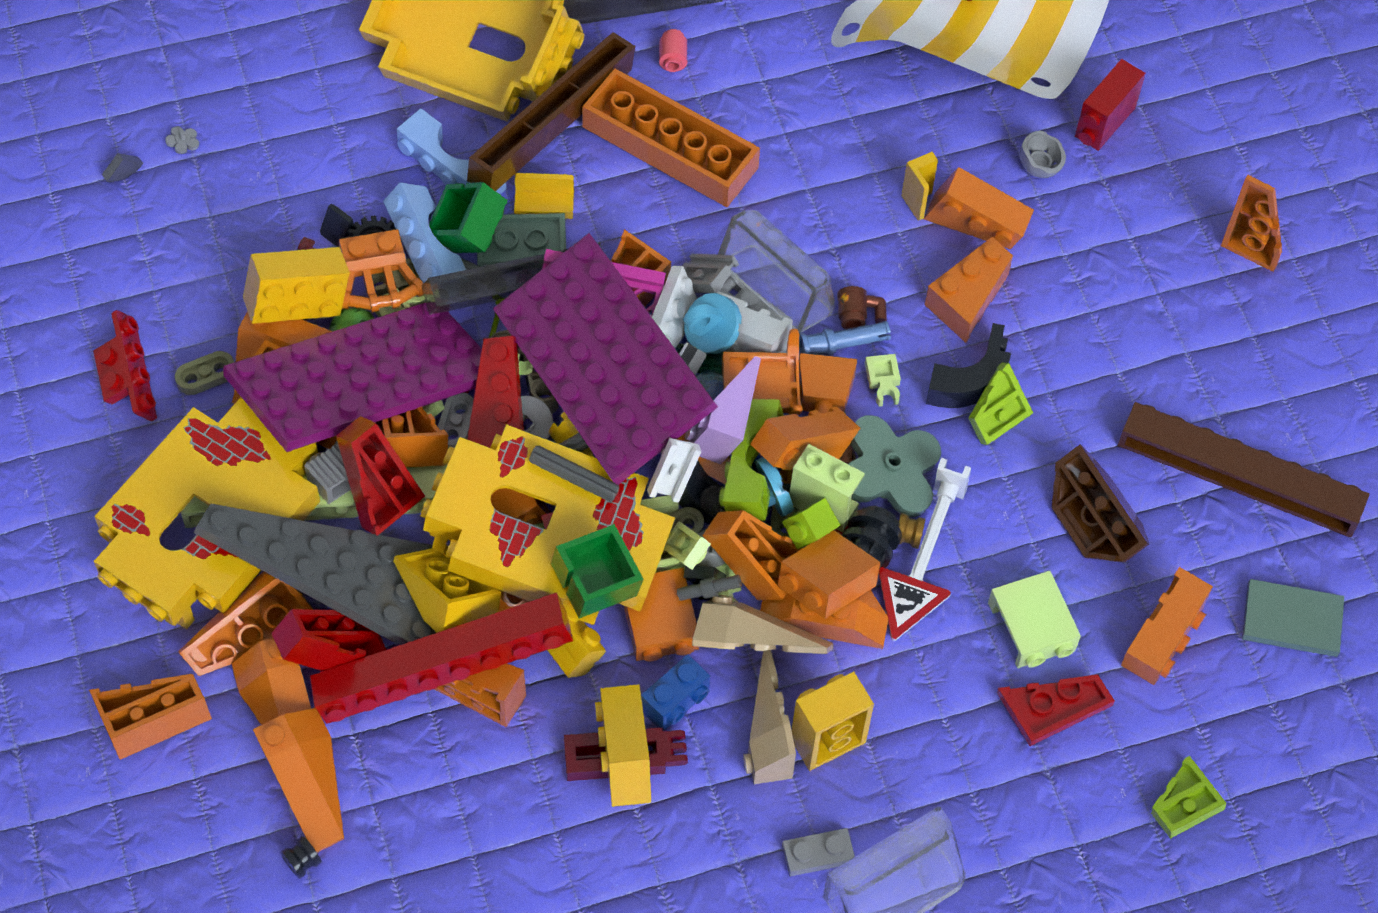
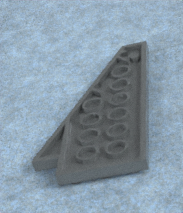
(329, 563)

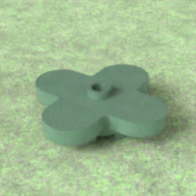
(894, 465)

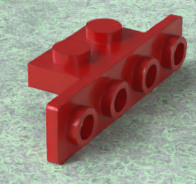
(123, 368)

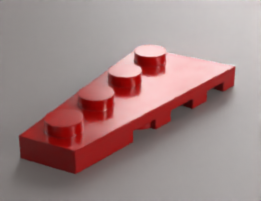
(496, 392)

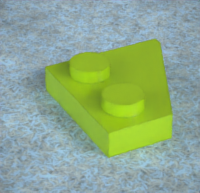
(999, 406)
(1187, 800)

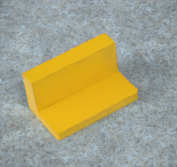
(919, 183)
(544, 194)

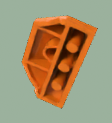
(856, 623)

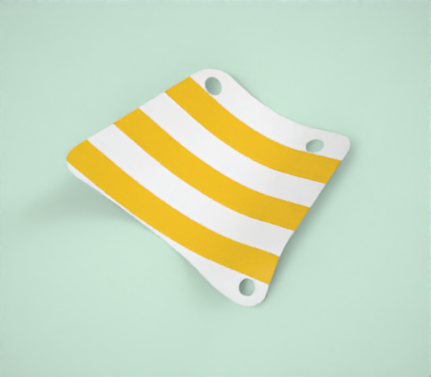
(991, 37)

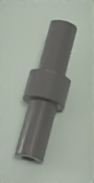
(709, 587)

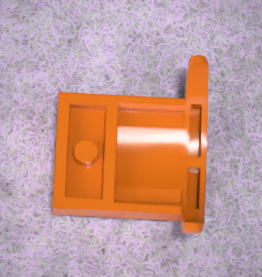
(776, 374)

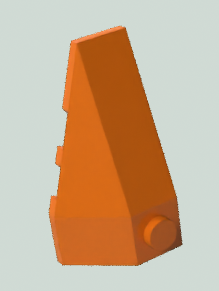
(1255, 225)
(305, 768)

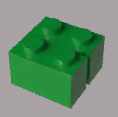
(467, 217)
(596, 571)

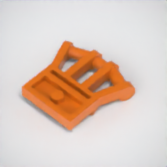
(374, 255)

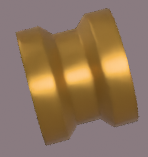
(911, 530)

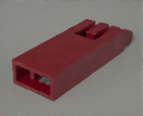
(584, 754)

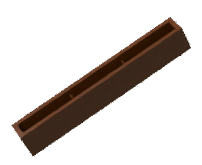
(548, 114)
(1244, 469)

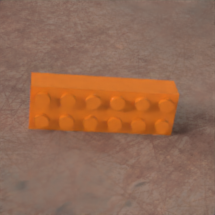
(671, 137)

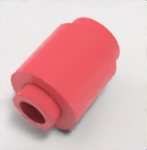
(673, 50)

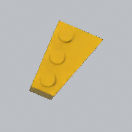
(625, 744)

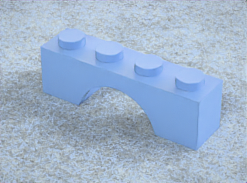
(422, 139)
(410, 209)

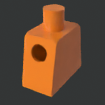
(825, 381)

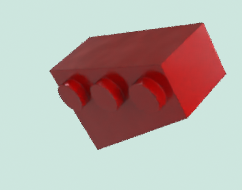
(376, 476)
(324, 639)

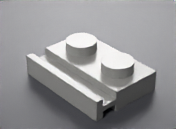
(709, 271)

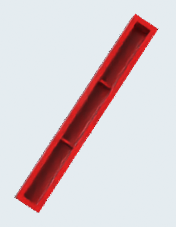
(441, 658)

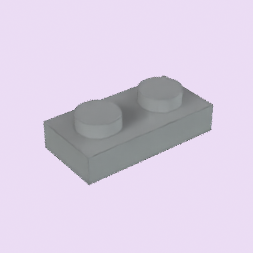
(817, 852)

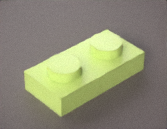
(686, 545)

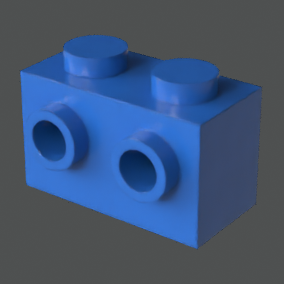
(675, 693)

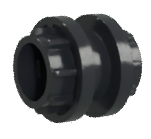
(874, 532)

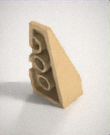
(733, 624)
(771, 739)

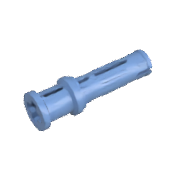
(830, 341)

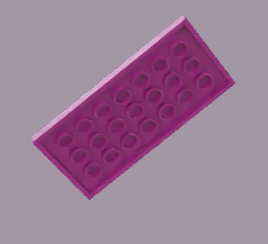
(604, 359)
(357, 371)

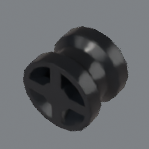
(301, 857)

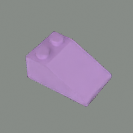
(725, 426)

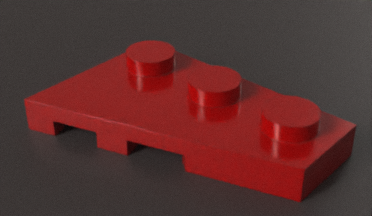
(1056, 706)

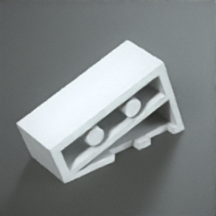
(759, 330)

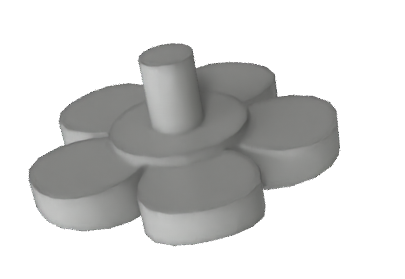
(182, 139)

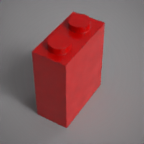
(1109, 104)

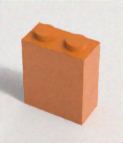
(828, 574)
(664, 622)

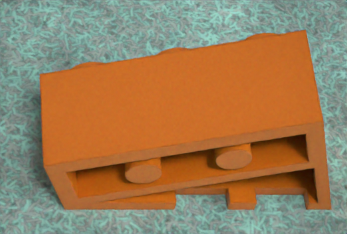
(978, 209)
(969, 287)
(786, 437)
(1168, 627)
(150, 712)

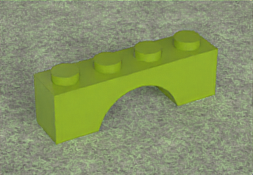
(743, 486)

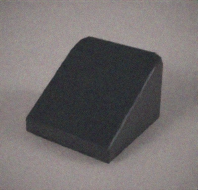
(335, 225)

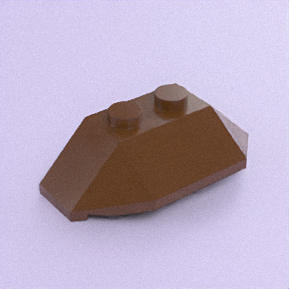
(1095, 509)

